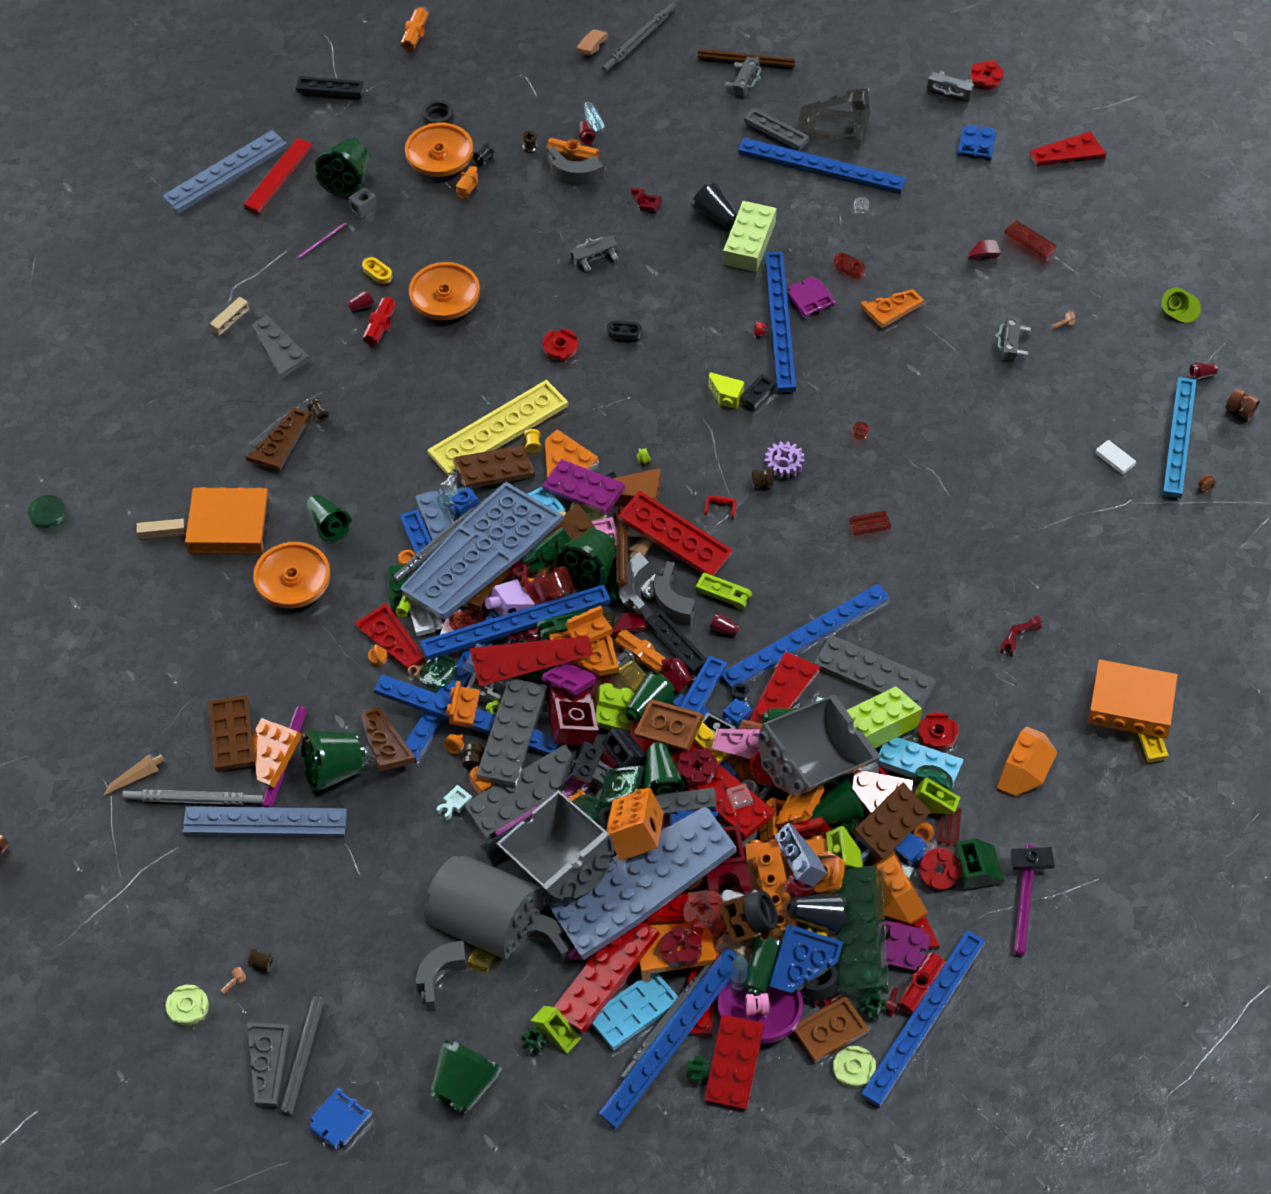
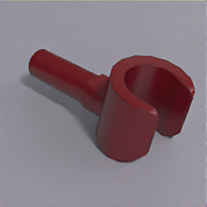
(532, 634)
(829, 1001)
(890, 1006)

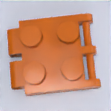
(799, 807)

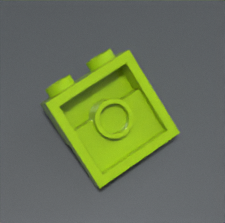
(610, 707)

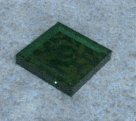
(620, 783)

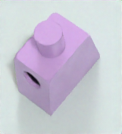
(508, 598)

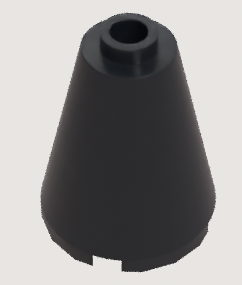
(714, 204)
(819, 911)

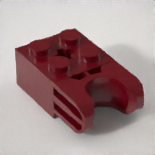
(571, 717)
(731, 870)

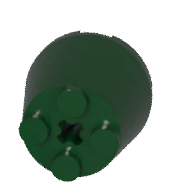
(343, 167)
(587, 558)
(331, 757)
(462, 1076)

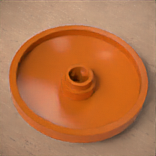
(439, 149)
(444, 291)
(291, 575)

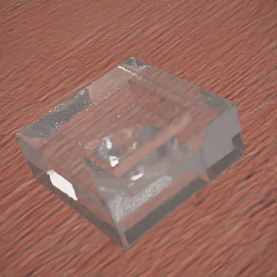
(739, 796)

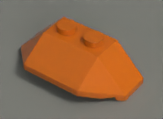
(1027, 763)
(900, 896)

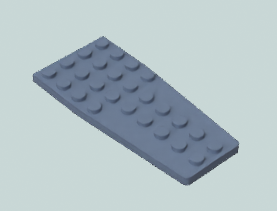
(480, 550)
(643, 882)

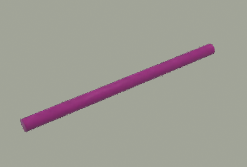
(322, 240)

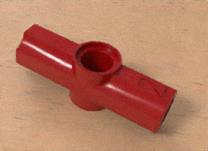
(379, 321)
(915, 993)

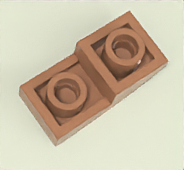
(591, 42)

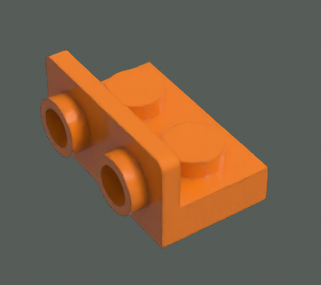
(589, 624)
(463, 705)

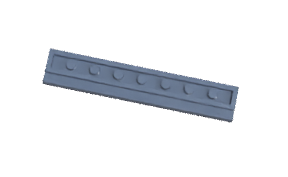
(224, 171)
(435, 516)
(265, 822)

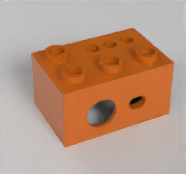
(631, 825)

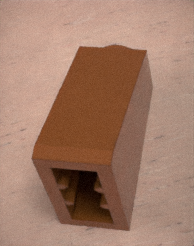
(646, 482)

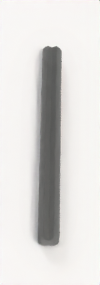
(302, 1055)

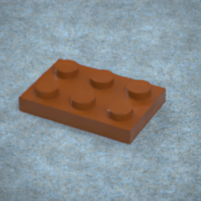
(669, 725)
(830, 1029)

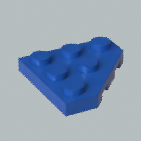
(803, 957)

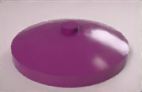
(783, 1016)

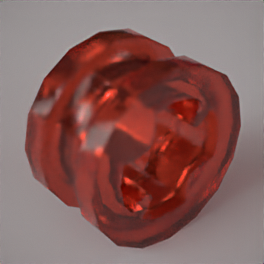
(860, 426)

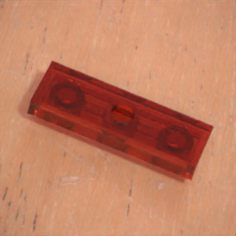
(1031, 239)

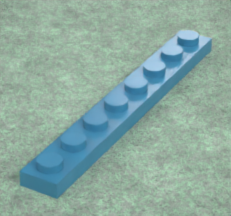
(1179, 437)

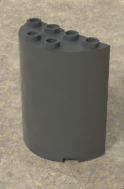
(813, 746)
(561, 848)
(483, 904)

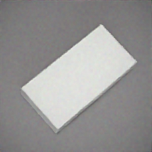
(1115, 457)

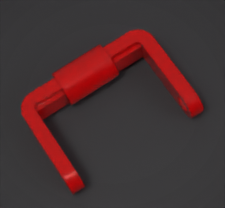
(721, 500)

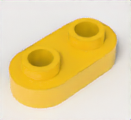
(380, 272)

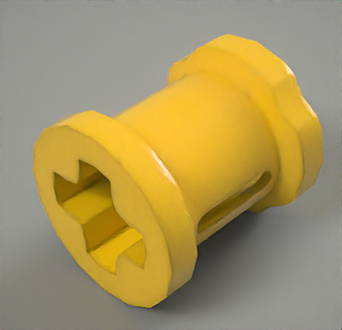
(532, 440)

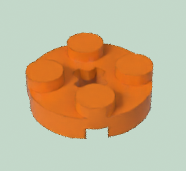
(834, 876)

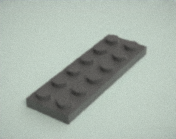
(872, 670)
(512, 732)
(535, 785)

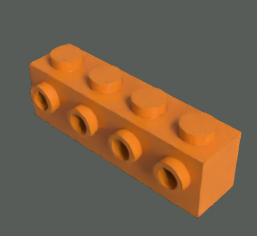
(772, 879)

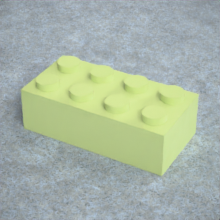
(749, 236)

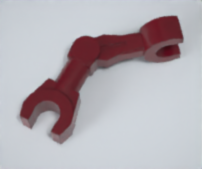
(528, 586)
(1010, 642)

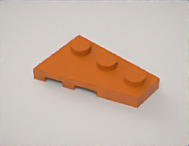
(893, 308)

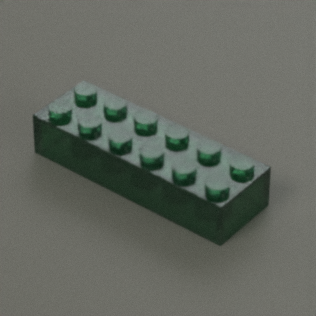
(864, 934)

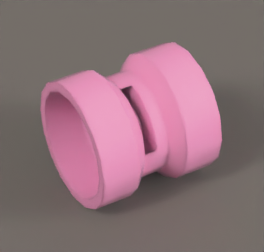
(761, 1001)

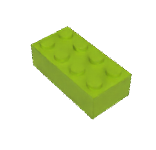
(886, 716)

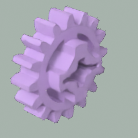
(784, 459)

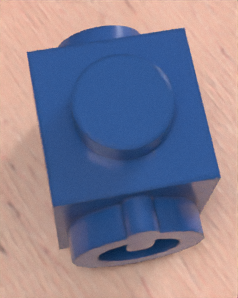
(463, 501)
(736, 712)
(910, 850)

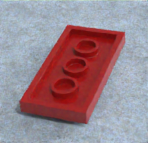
(734, 1061)

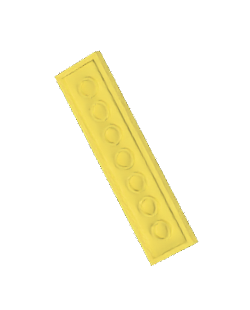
(500, 425)

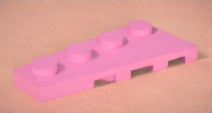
(737, 741)

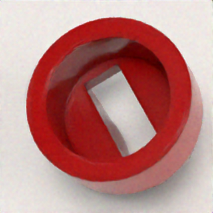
(758, 329)

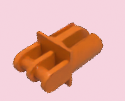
(467, 183)

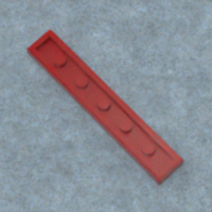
(277, 175)

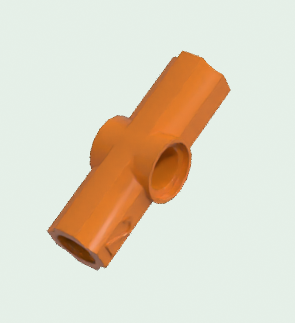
(414, 29)
(572, 149)
(642, 651)

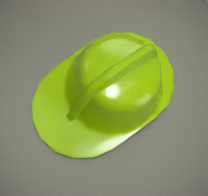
(1181, 305)

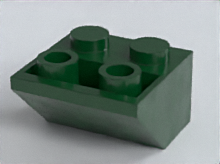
(978, 863)

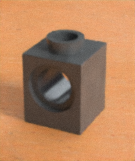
(362, 202)

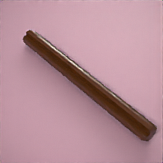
(741, 57)
(621, 551)

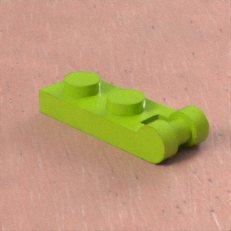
(723, 590)

